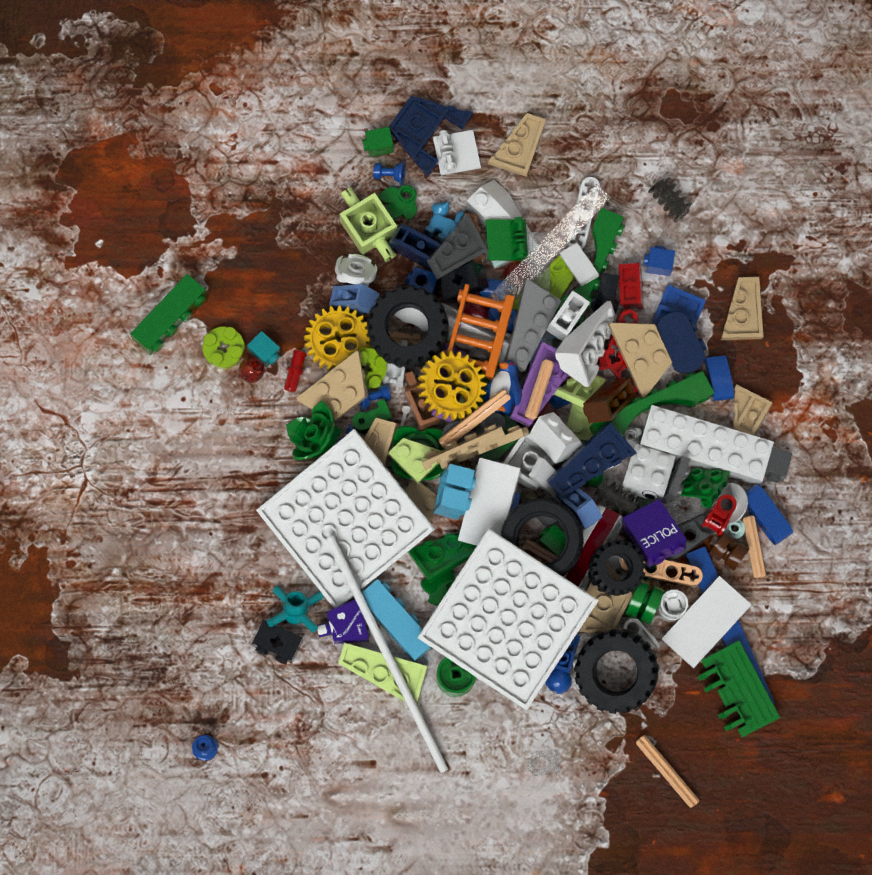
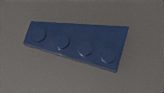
(598, 454)

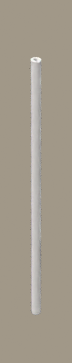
(387, 654)

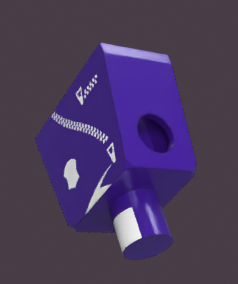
(345, 624)

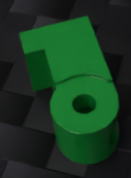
(363, 421)

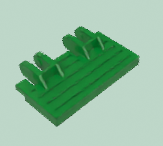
(741, 687)

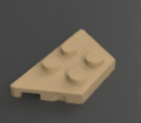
(642, 353)
(340, 388)
(608, 609)

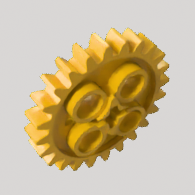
(334, 320)
(448, 404)

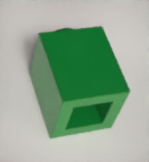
(378, 142)
(552, 540)

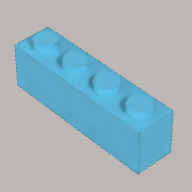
(395, 619)

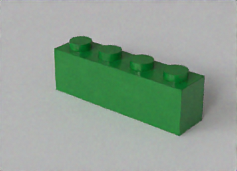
(169, 314)

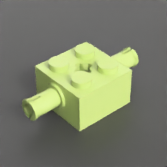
(374, 213)

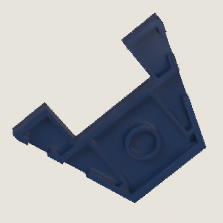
(418, 123)

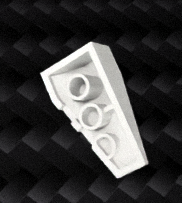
(493, 202)
(584, 346)

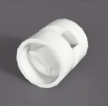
(672, 605)

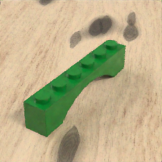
(604, 233)
(688, 392)

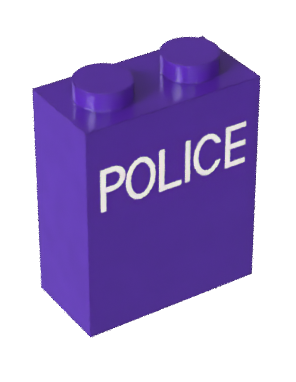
(654, 533)

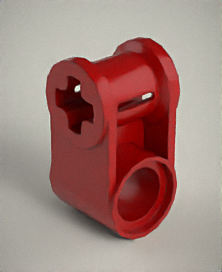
(719, 515)

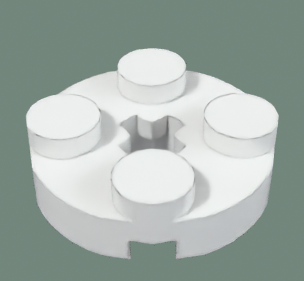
(355, 270)

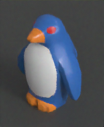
(506, 379)

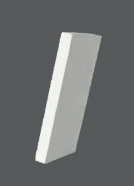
(490, 500)
(706, 622)

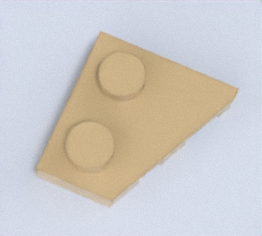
(749, 410)

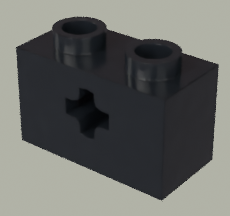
(470, 274)
(290, 643)

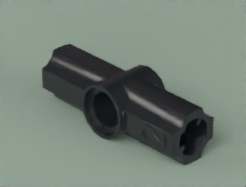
(606, 292)

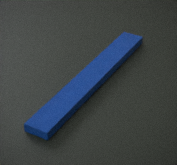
(702, 560)

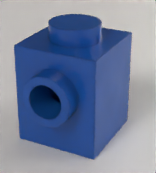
(659, 261)

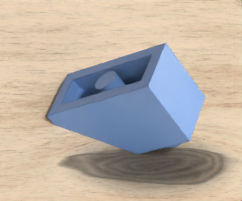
(356, 297)
(582, 507)

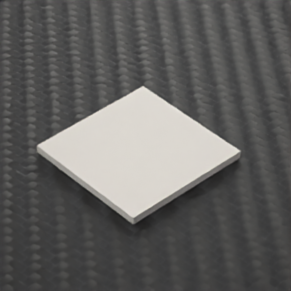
(355, 501)
(507, 619)

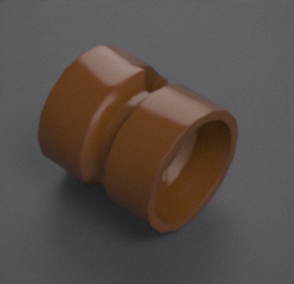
(734, 555)

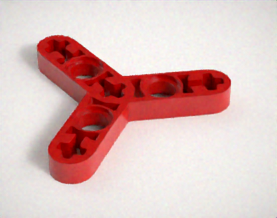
(617, 367)

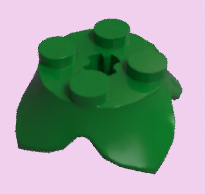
(314, 434)
(428, 437)

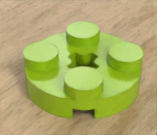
(228, 336)
(377, 367)

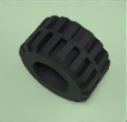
(634, 565)

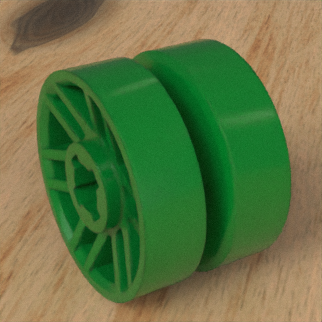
(645, 602)
(450, 686)

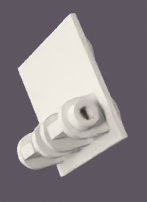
(456, 152)

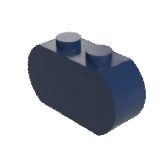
(413, 245)
(681, 342)

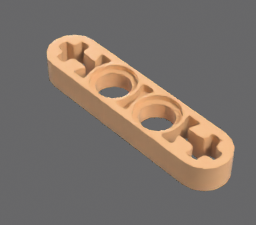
(660, 572)

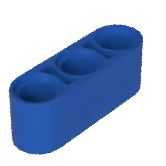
(767, 515)

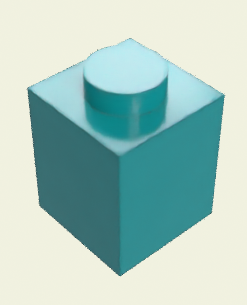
(264, 349)

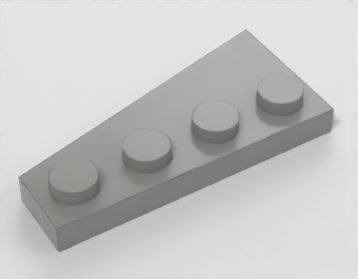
(531, 322)

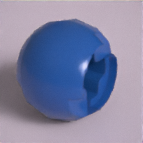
(559, 681)

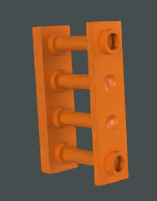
(498, 326)

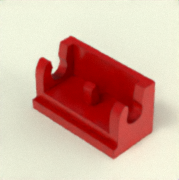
(631, 285)

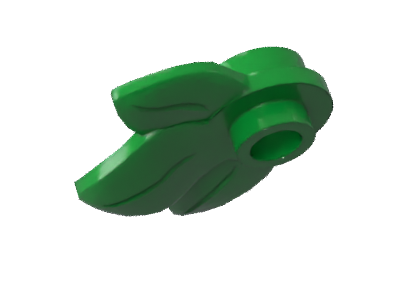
(397, 204)
(438, 588)

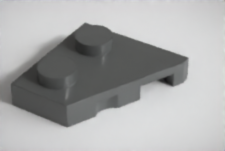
(680, 471)

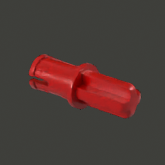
(295, 371)

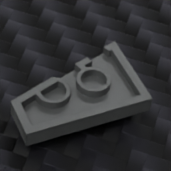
(457, 248)

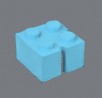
(454, 492)

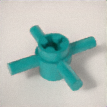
(295, 608)

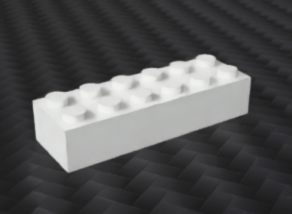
(707, 444)

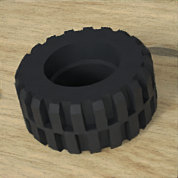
(399, 299)
(611, 700)

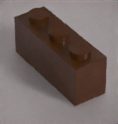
(608, 400)

